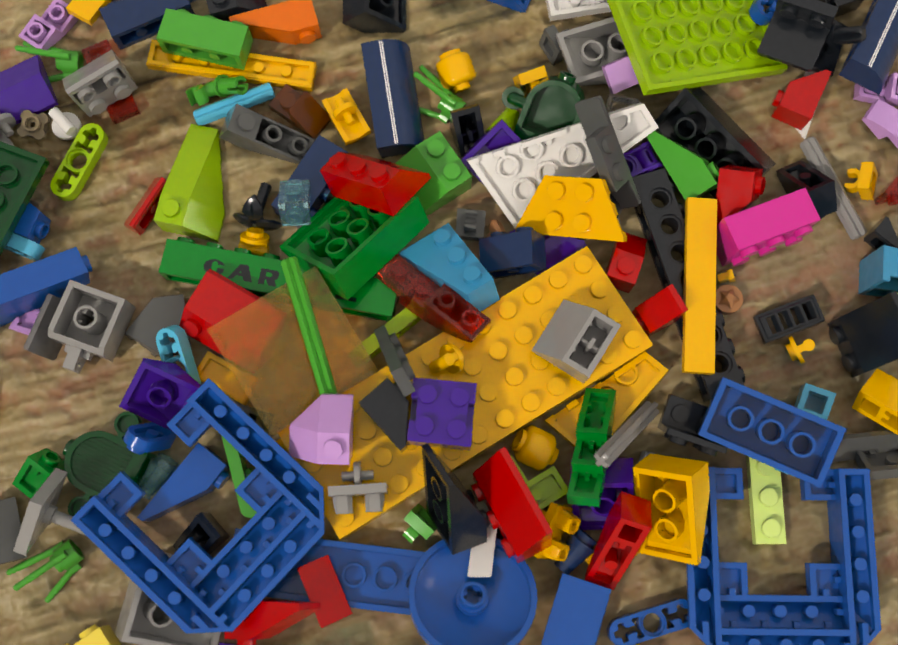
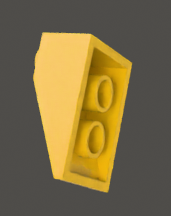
(678, 505)

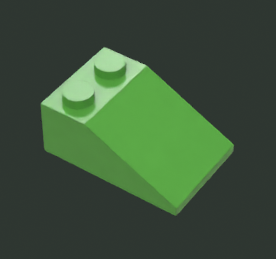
(447, 172)

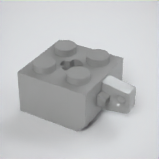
(85, 339)

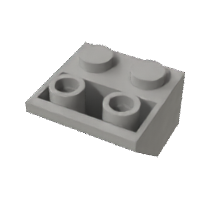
(99, 84)
(576, 339)

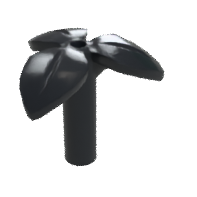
(254, 209)

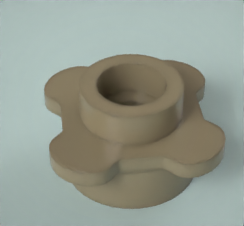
(40, 129)

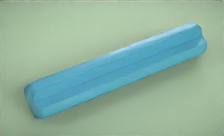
(220, 108)

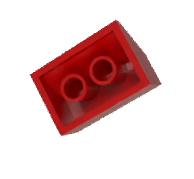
(372, 181)
(211, 303)
(511, 507)

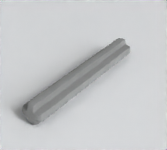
(845, 209)
(626, 434)

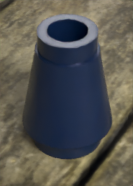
(580, 547)

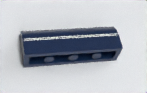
(873, 58)
(392, 96)

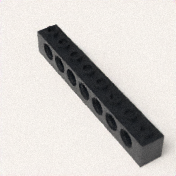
(660, 244)

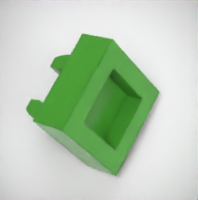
(419, 524)

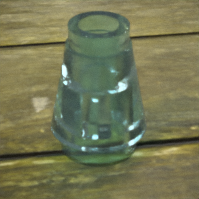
(156, 474)

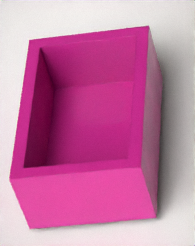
(765, 227)

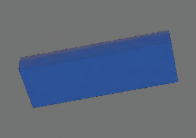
(576, 613)

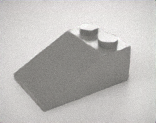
(590, 48)
(147, 624)

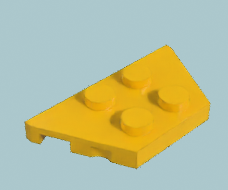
(573, 209)

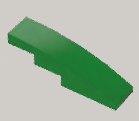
(592, 432)

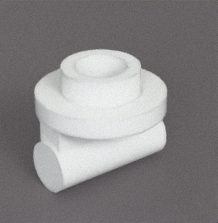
(65, 124)

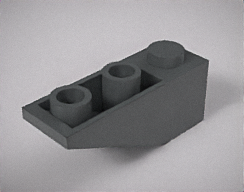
(264, 135)

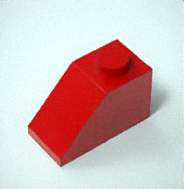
(799, 99)
(737, 189)
(626, 262)
(660, 310)

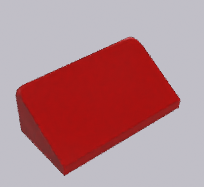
(146, 208)
(324, 587)

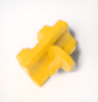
(346, 117)
(560, 520)

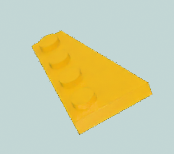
(632, 387)

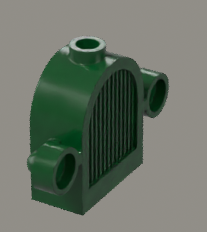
(546, 106)
(99, 457)

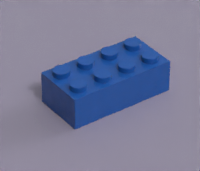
(771, 431)

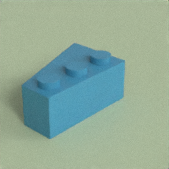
(448, 260)
(879, 272)

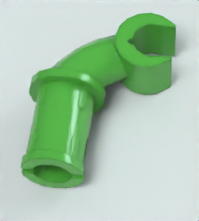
(221, 86)

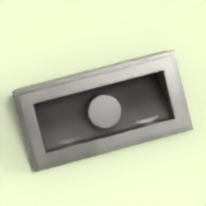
(38, 339)

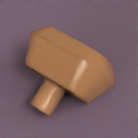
(495, 226)

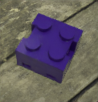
(442, 413)

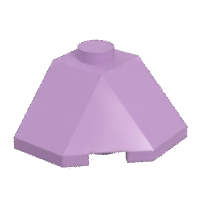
(324, 431)

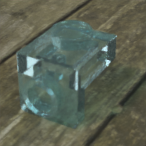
(294, 202)

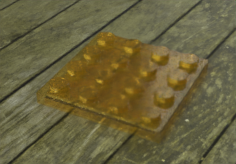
(271, 358)

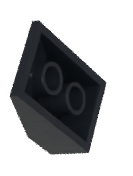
(867, 335)
(451, 505)

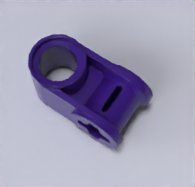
(642, 160)

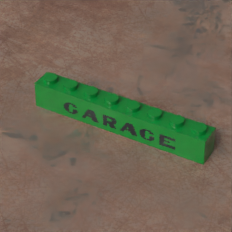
(188, 263)

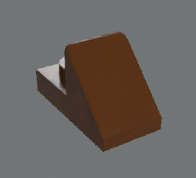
(300, 111)

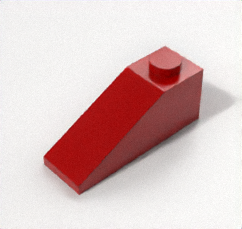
(619, 540)
(270, 619)

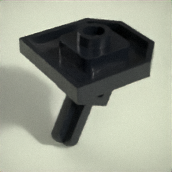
(837, 36)

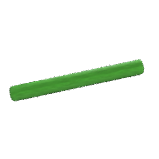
(308, 326)

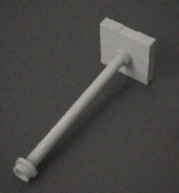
(43, 512)

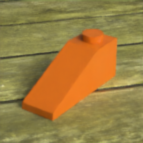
(283, 22)

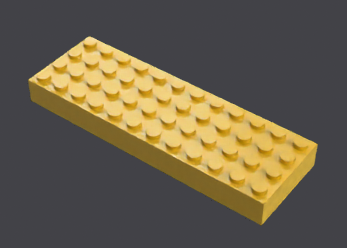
(510, 380)

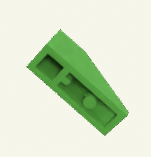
(689, 171)

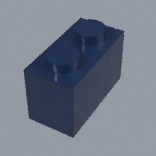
(513, 252)

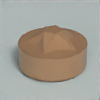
(728, 299)

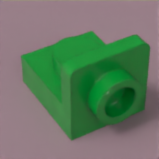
(37, 470)

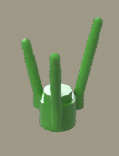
(65, 60)
(449, 99)
(64, 557)

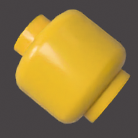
(455, 70)
(535, 447)

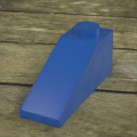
(194, 478)

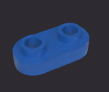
(148, 438)

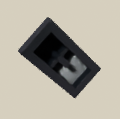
(466, 127)
(205, 532)

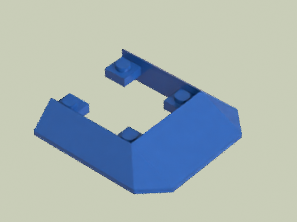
(191, 585)
(840, 595)

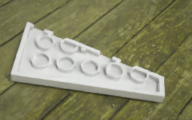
(517, 169)

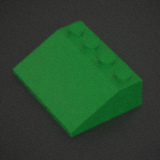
(353, 242)

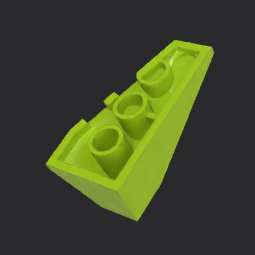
(194, 189)

